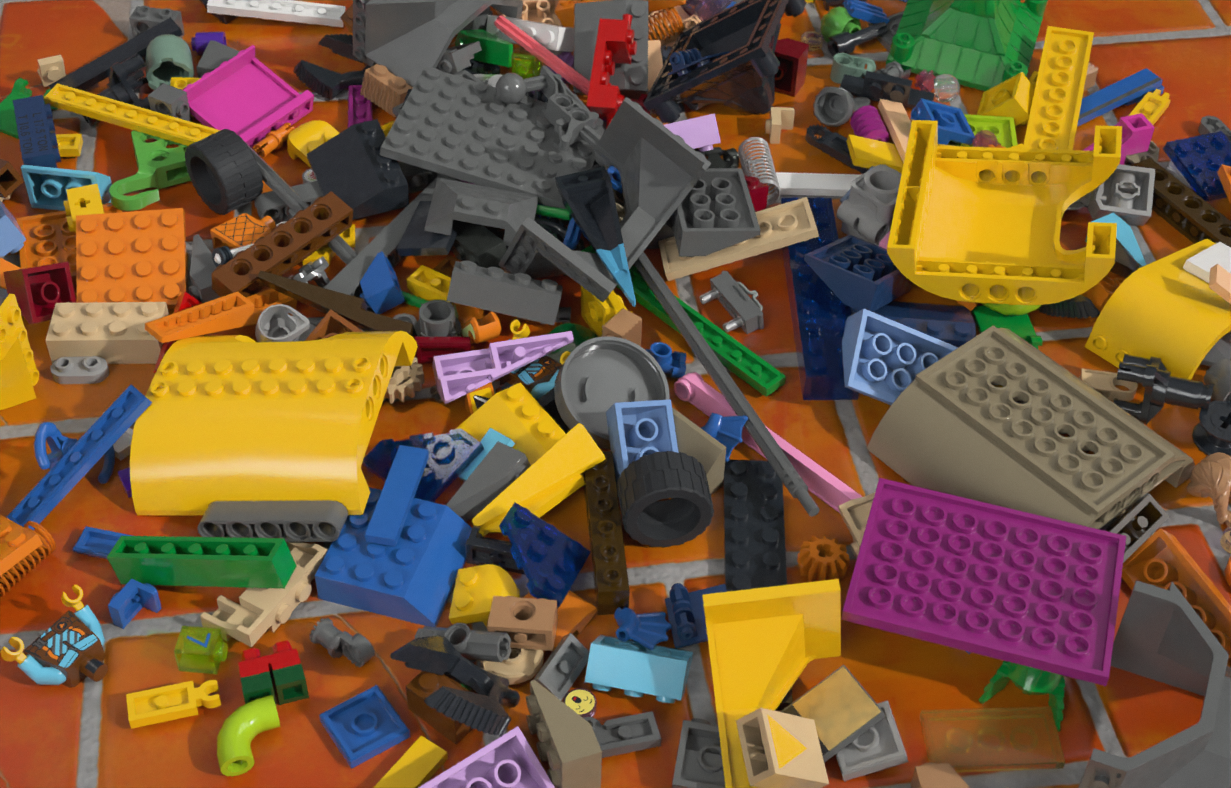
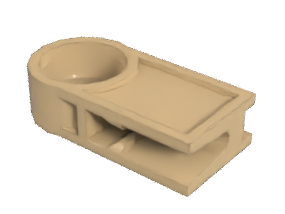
(1105, 384)

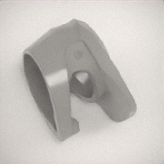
(278, 326)

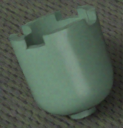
(167, 58)

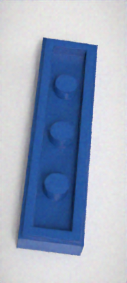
(397, 496)

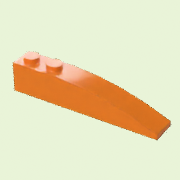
(1165, 561)

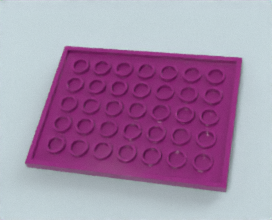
(988, 581)

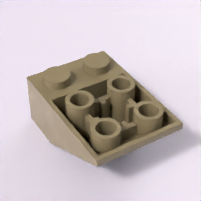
(564, 740)

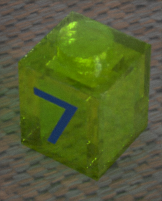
(200, 650)

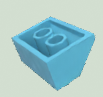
(48, 185)
(638, 669)

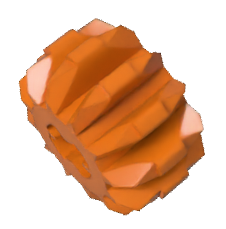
(823, 559)

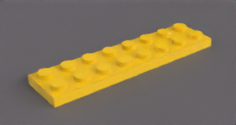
(1059, 89)

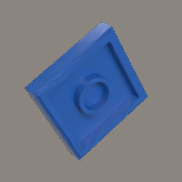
(364, 726)

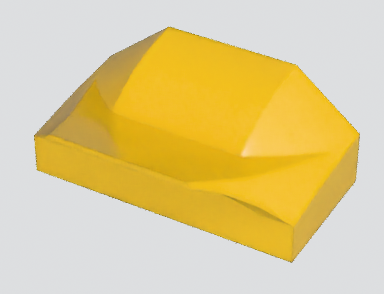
(429, 284)

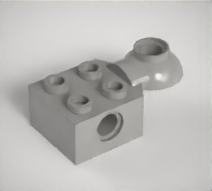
(1125, 193)

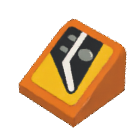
(478, 397)

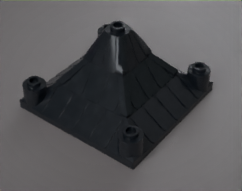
(739, 79)

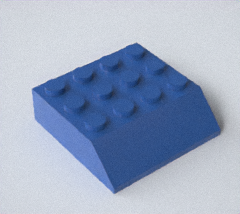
(398, 581)

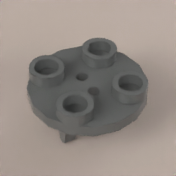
(313, 271)

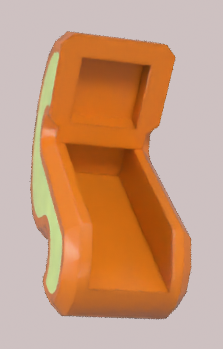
(476, 324)

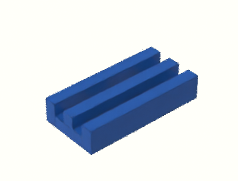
(865, 11)

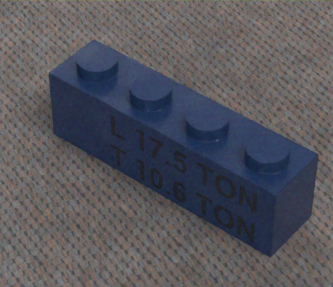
(36, 132)

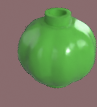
(838, 21)

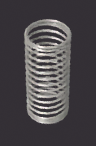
(768, 160)

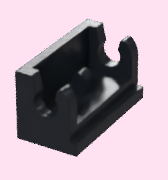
(487, 550)

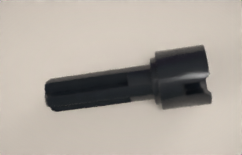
(846, 42)

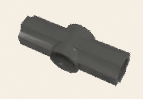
(472, 643)

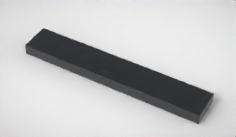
(100, 68)

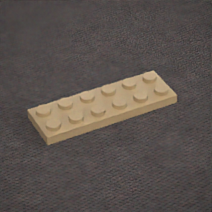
(779, 228)

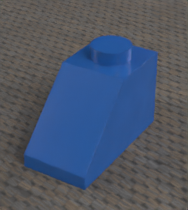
(381, 285)

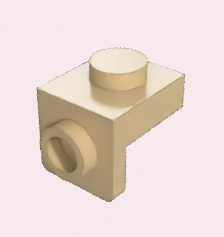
(51, 69)
(779, 119)

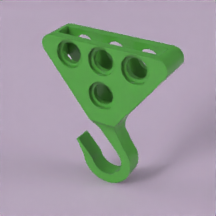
(152, 163)

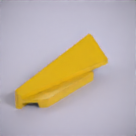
(546, 481)

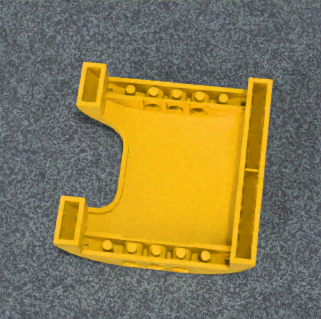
(991, 218)
(262, 420)

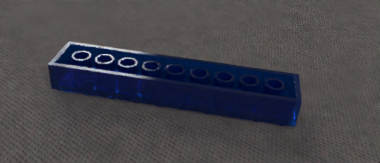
(817, 313)

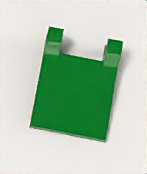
(7, 114)
(1018, 324)

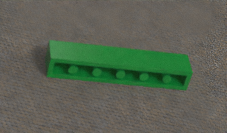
(203, 561)

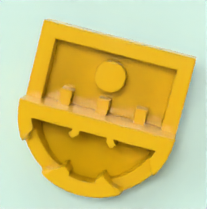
(309, 137)
(475, 592)

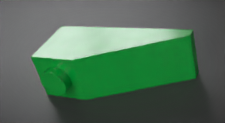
(494, 49)

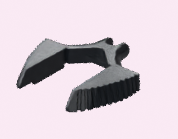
(325, 81)
(1082, 306)
(479, 710)

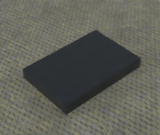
(425, 243)

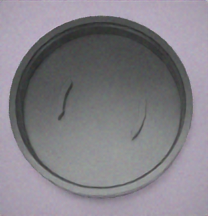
(603, 374)

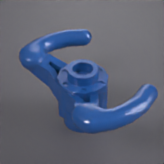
(60, 446)

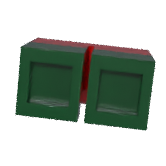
(282, 666)

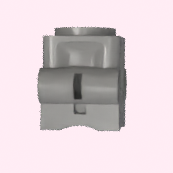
(870, 204)

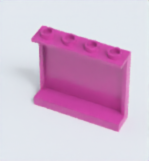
(246, 98)

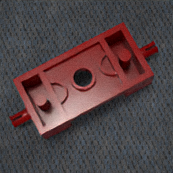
(613, 45)

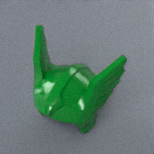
(1030, 682)

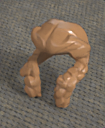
(1213, 479)

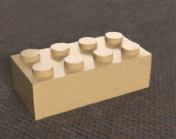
(105, 331)

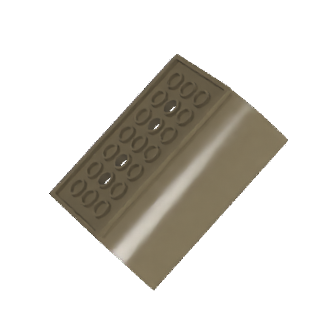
(977, 443)

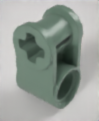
(850, 65)

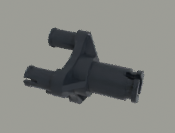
(122, 87)
(1159, 388)

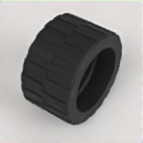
(223, 171)
(658, 478)

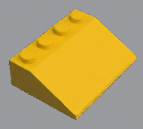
(518, 417)

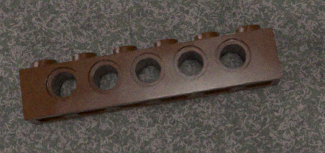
(284, 246)

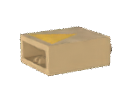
(781, 750)

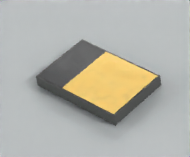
(839, 710)

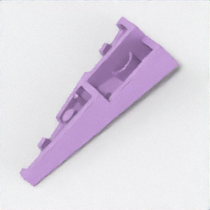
(467, 371)

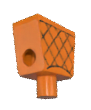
(241, 231)

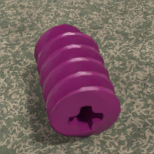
(868, 124)

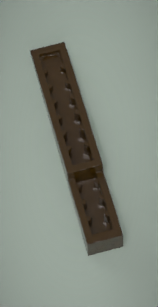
(347, 306)

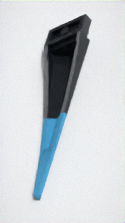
(592, 205)

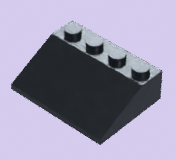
(358, 173)

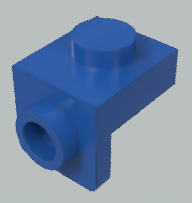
(131, 600)

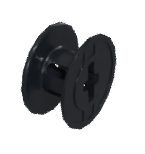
(1214, 429)

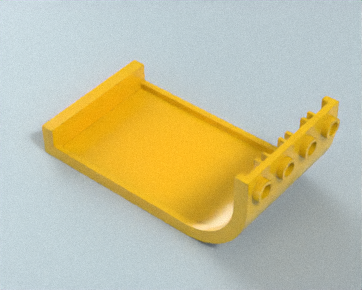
(1163, 316)

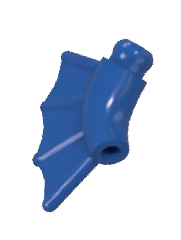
(726, 430)
(644, 628)

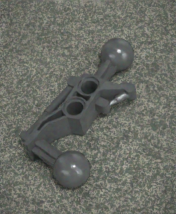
(563, 110)

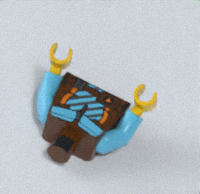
(536, 376)
(65, 650)

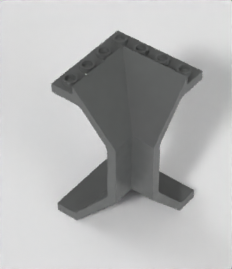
(414, 32)
(655, 178)
(1172, 645)

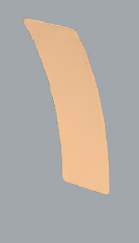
(654, 61)

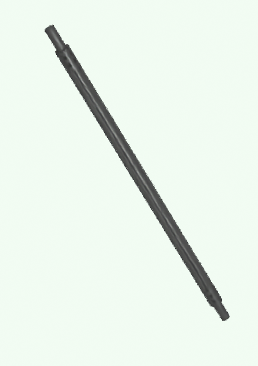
(726, 385)

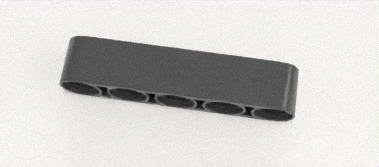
(275, 519)

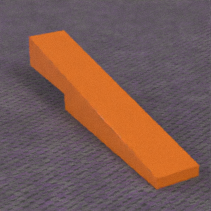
(216, 315)

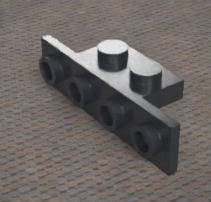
(886, 87)

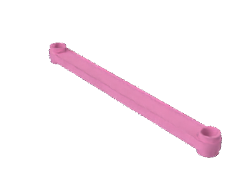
(819, 481)

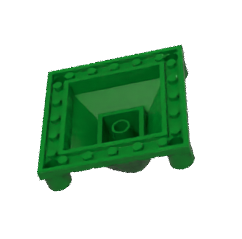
(968, 38)

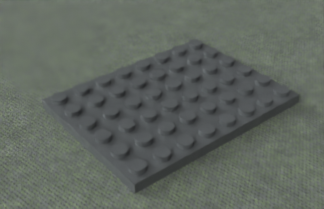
(477, 138)

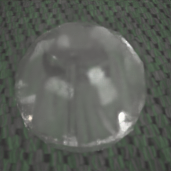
(946, 88)

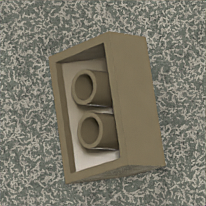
(703, 447)

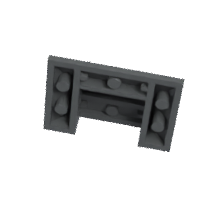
(478, 205)

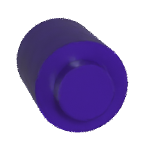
(202, 39)

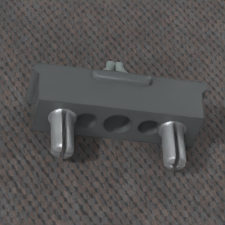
(737, 303)

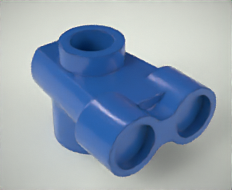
(671, 363)

